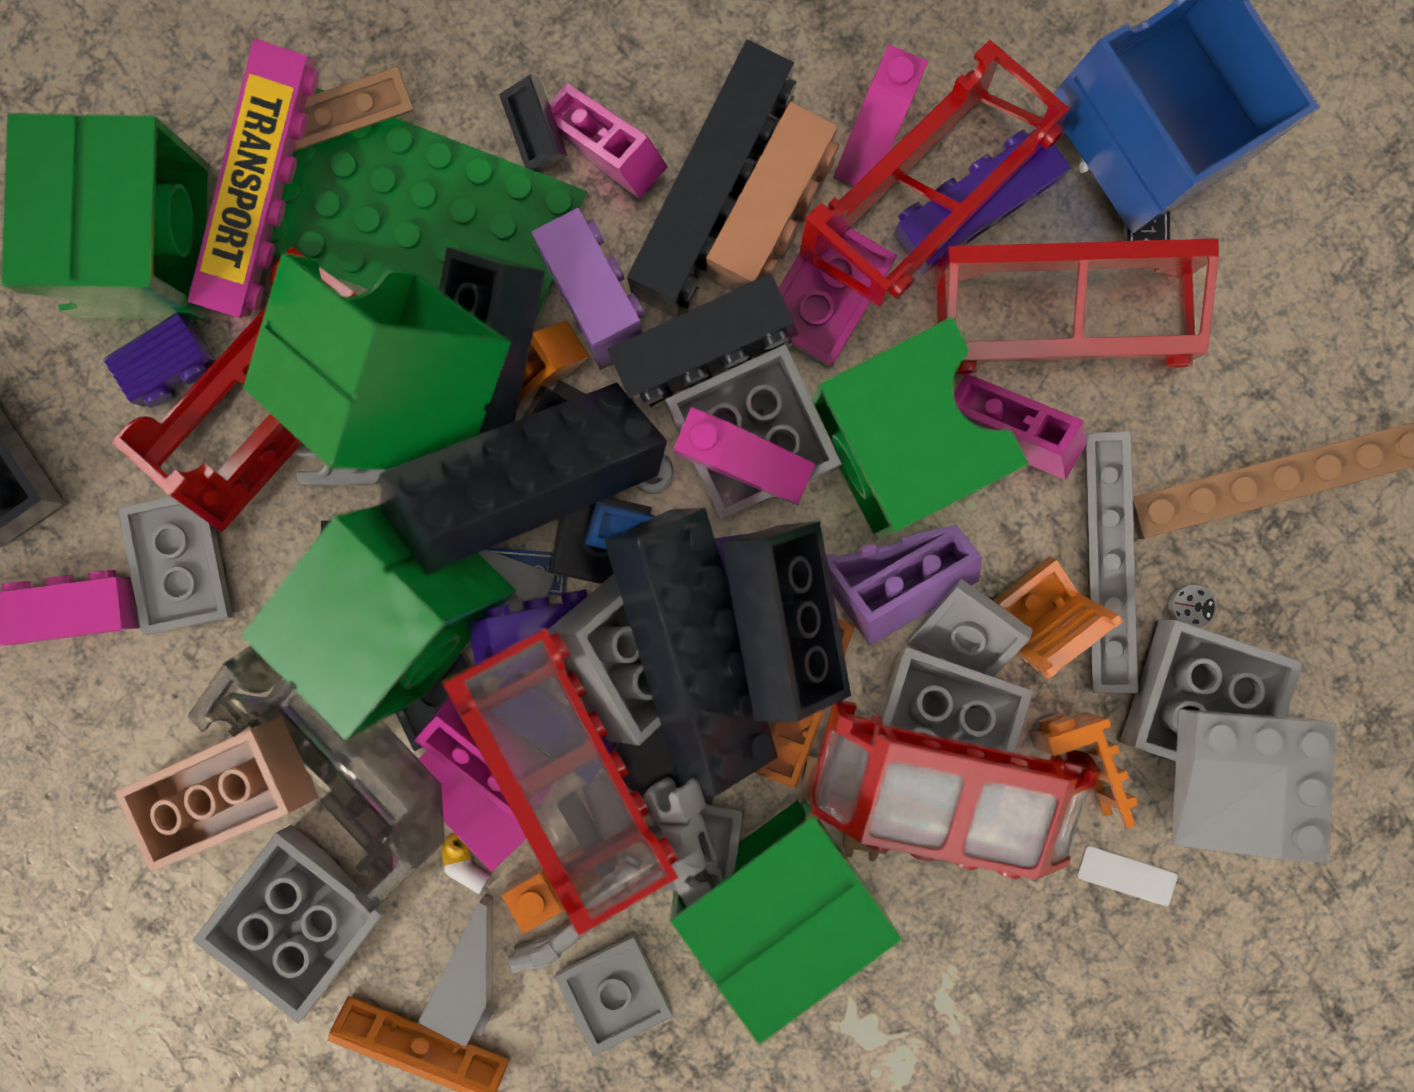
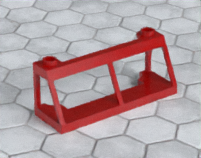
(826, 225)
(1172, 257)
(208, 493)

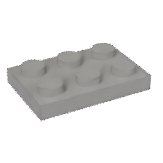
(173, 566)

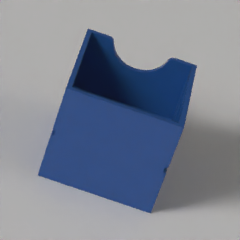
(1180, 104)

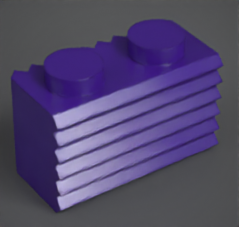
(160, 361)

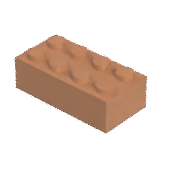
(773, 198)
(216, 794)

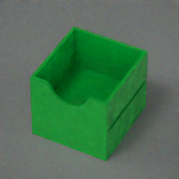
(103, 214)
(374, 371)
(903, 435)
(367, 623)
(785, 922)

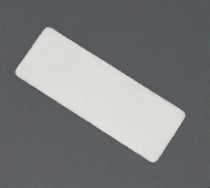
(1127, 876)

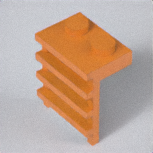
(1059, 615)
(1086, 732)

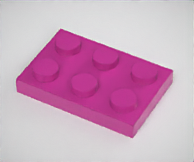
(825, 308)

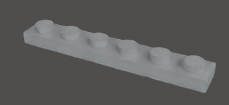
(1112, 558)

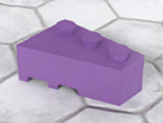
(589, 283)
(901, 580)

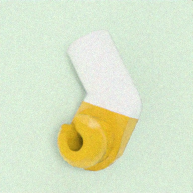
(459, 866)

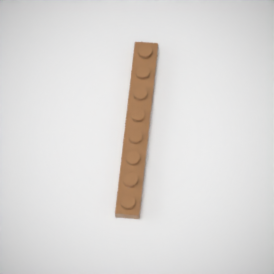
(1274, 481)

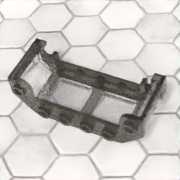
(364, 781)

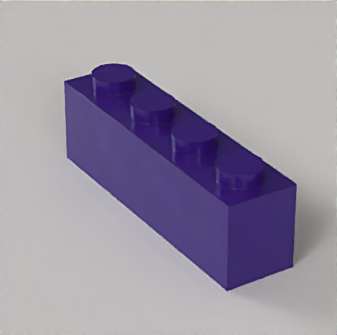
(1031, 180)

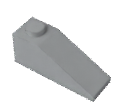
(466, 984)

